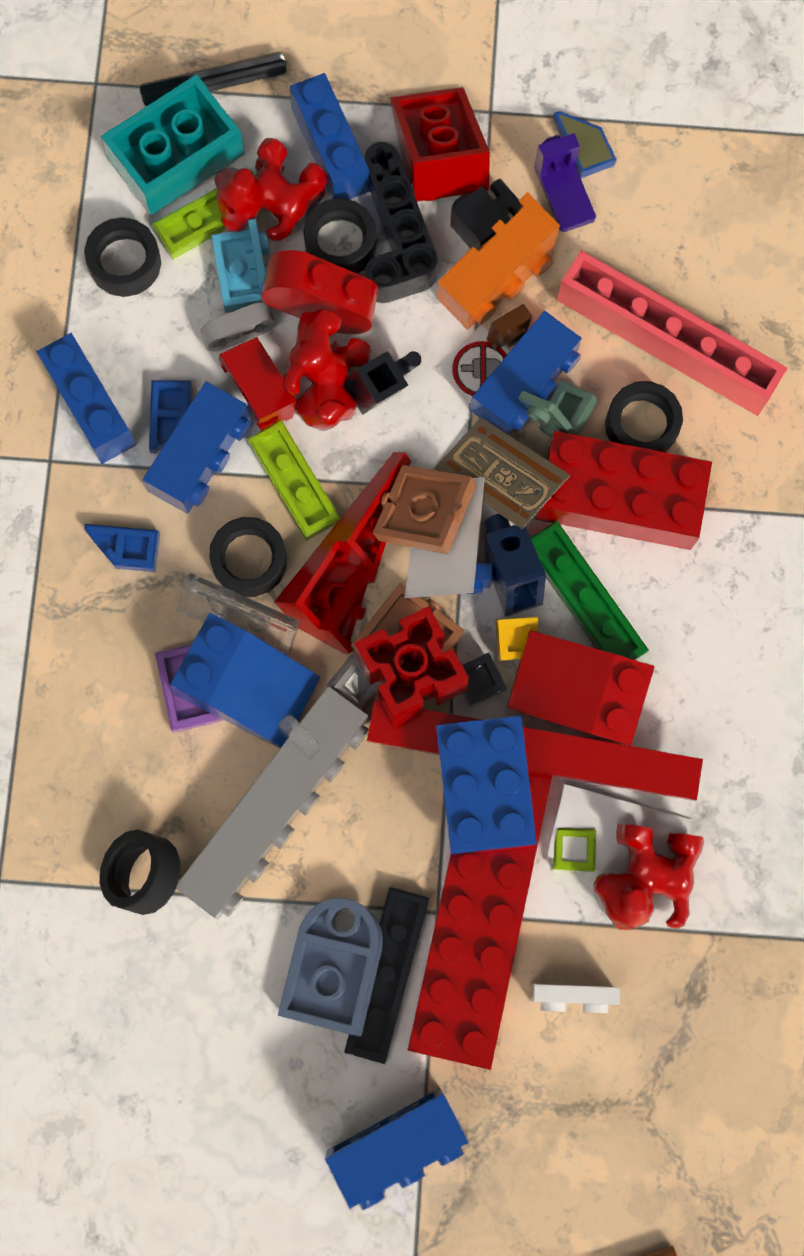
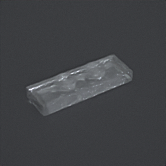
(271, 626)

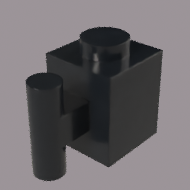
(478, 212)
(380, 379)

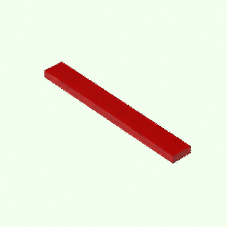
(561, 755)

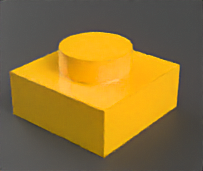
(512, 635)

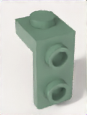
(564, 412)

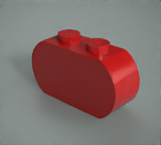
(305, 283)

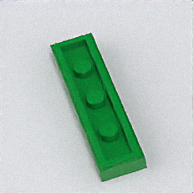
(585, 594)

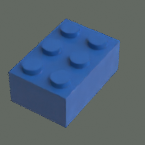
(486, 784)
(396, 1150)

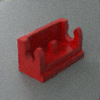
(259, 382)

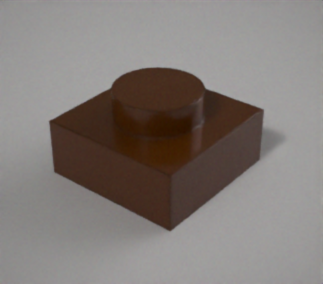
(509, 328)

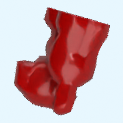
(243, 195)
(326, 366)
(629, 895)

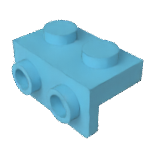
(241, 266)

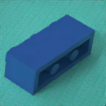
(329, 137)
(528, 367)
(86, 398)
(197, 448)

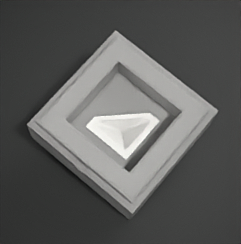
(352, 683)

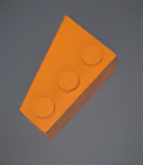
(500, 265)

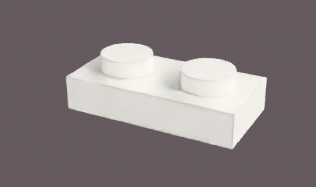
(556, 996)

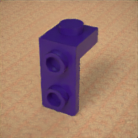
(562, 183)

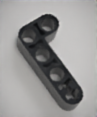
(395, 219)

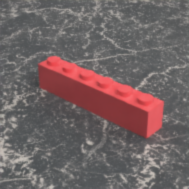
(670, 333)

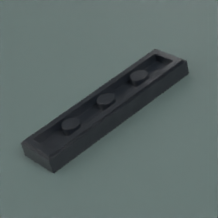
(401, 929)

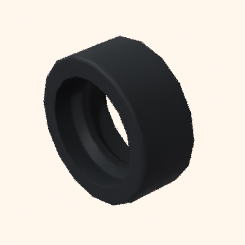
(348, 211)
(115, 230)
(652, 393)
(248, 526)
(118, 866)

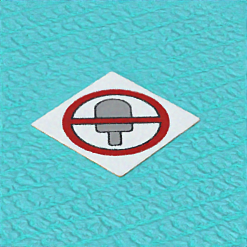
(471, 363)

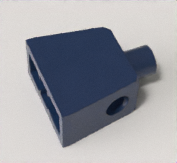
(515, 566)

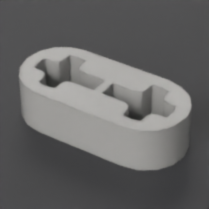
(237, 326)

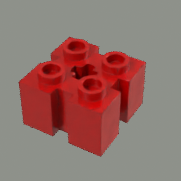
(418, 642)

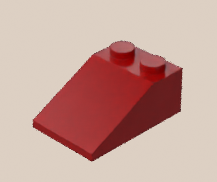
(441, 144)
(580, 687)

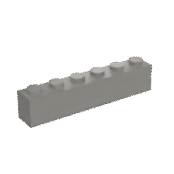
(270, 807)

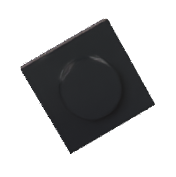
(483, 680)

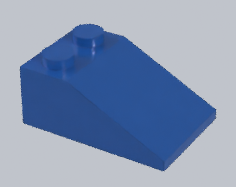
(243, 680)

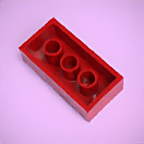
(627, 491)

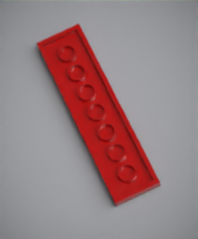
(475, 947)

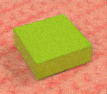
(559, 864)

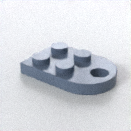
(333, 970)

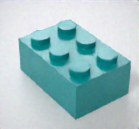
(173, 144)

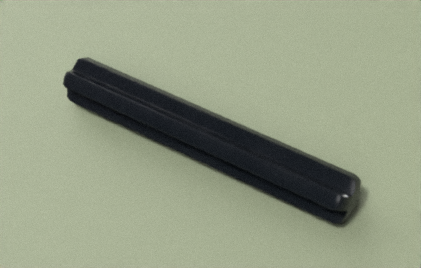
(220, 76)

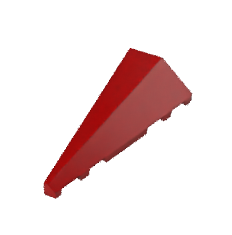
(335, 577)

